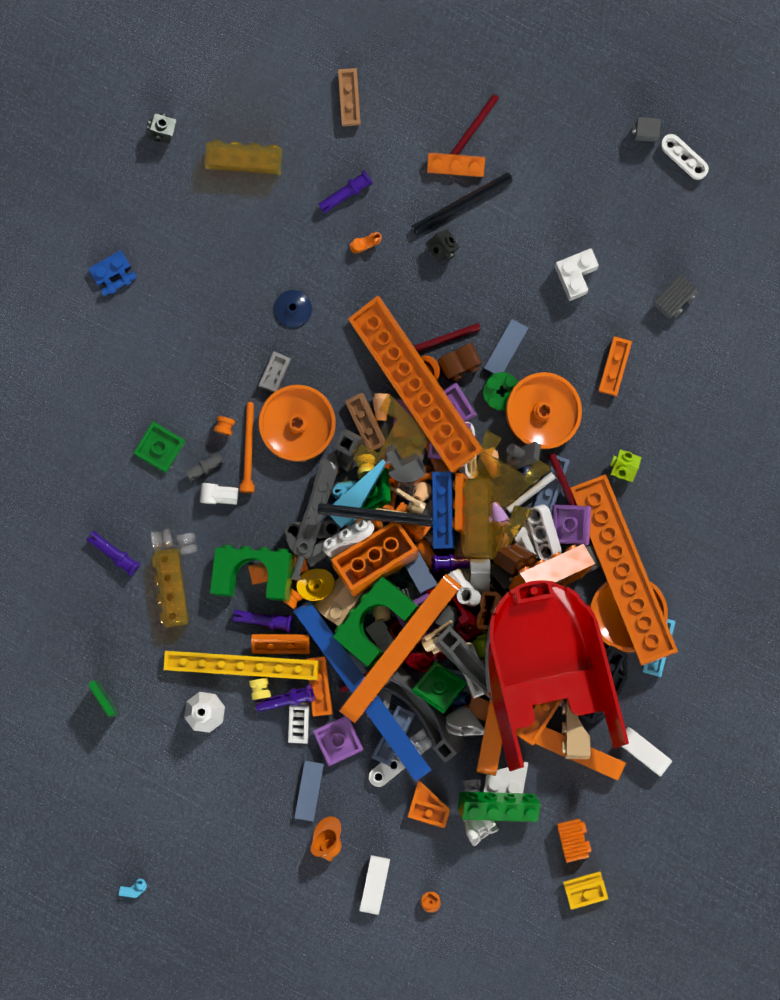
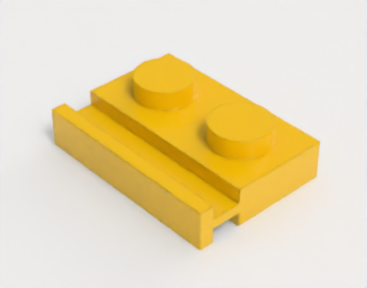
(585, 890)

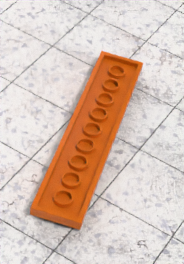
(415, 384)
(625, 572)

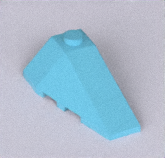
(359, 493)

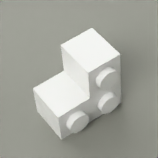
(572, 271)

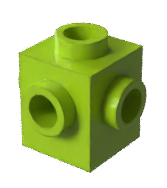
(625, 465)

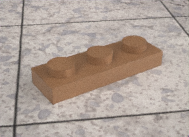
(349, 97)
(365, 422)

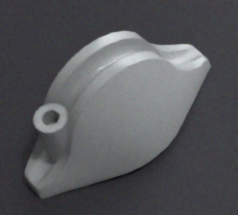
(463, 723)

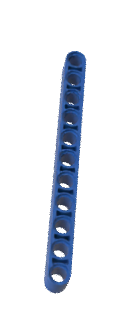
(352, 678)

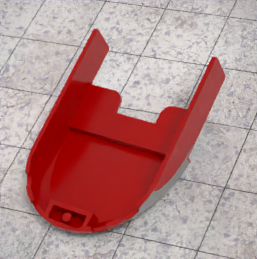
(545, 650)

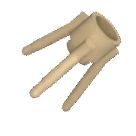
(414, 505)
(428, 639)

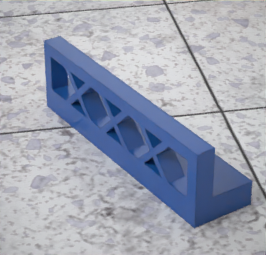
(443, 532)

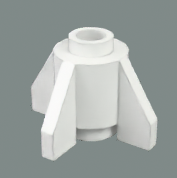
(479, 829)

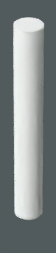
(532, 491)

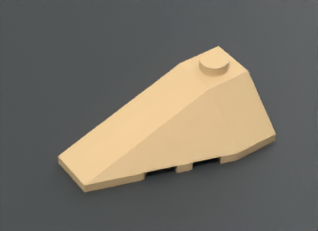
(338, 603)

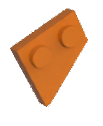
(428, 807)

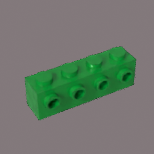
(498, 806)

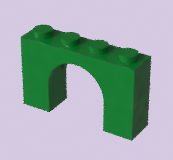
(229, 561)
(352, 634)

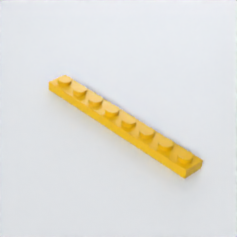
(241, 665)

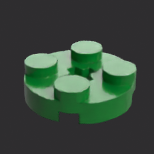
(493, 384)

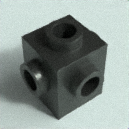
(161, 128)
(442, 245)

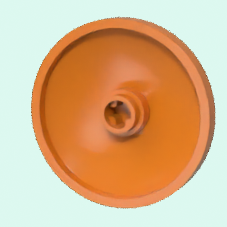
(543, 410)
(297, 423)
(610, 620)

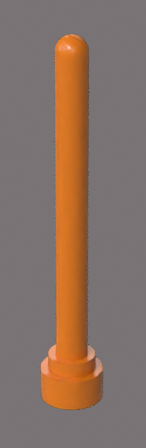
(247, 484)

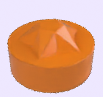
(430, 902)

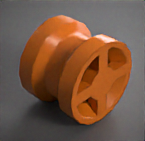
(224, 425)
(294, 598)

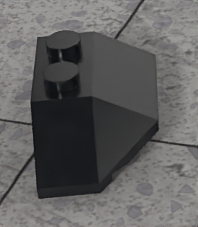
(618, 668)

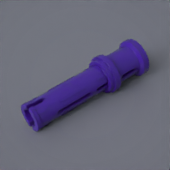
(352, 187)
(121, 558)
(449, 562)
(271, 621)
(293, 697)

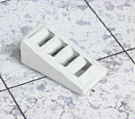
(298, 739)

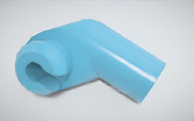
(342, 487)
(135, 890)

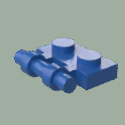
(108, 269)

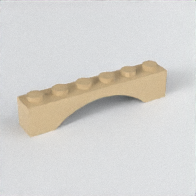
(576, 738)

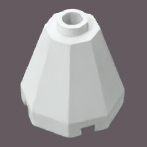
(213, 714)

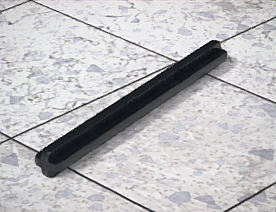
(462, 203)
(376, 515)

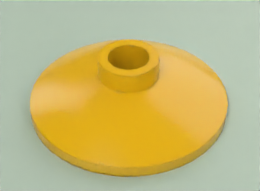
(318, 579)

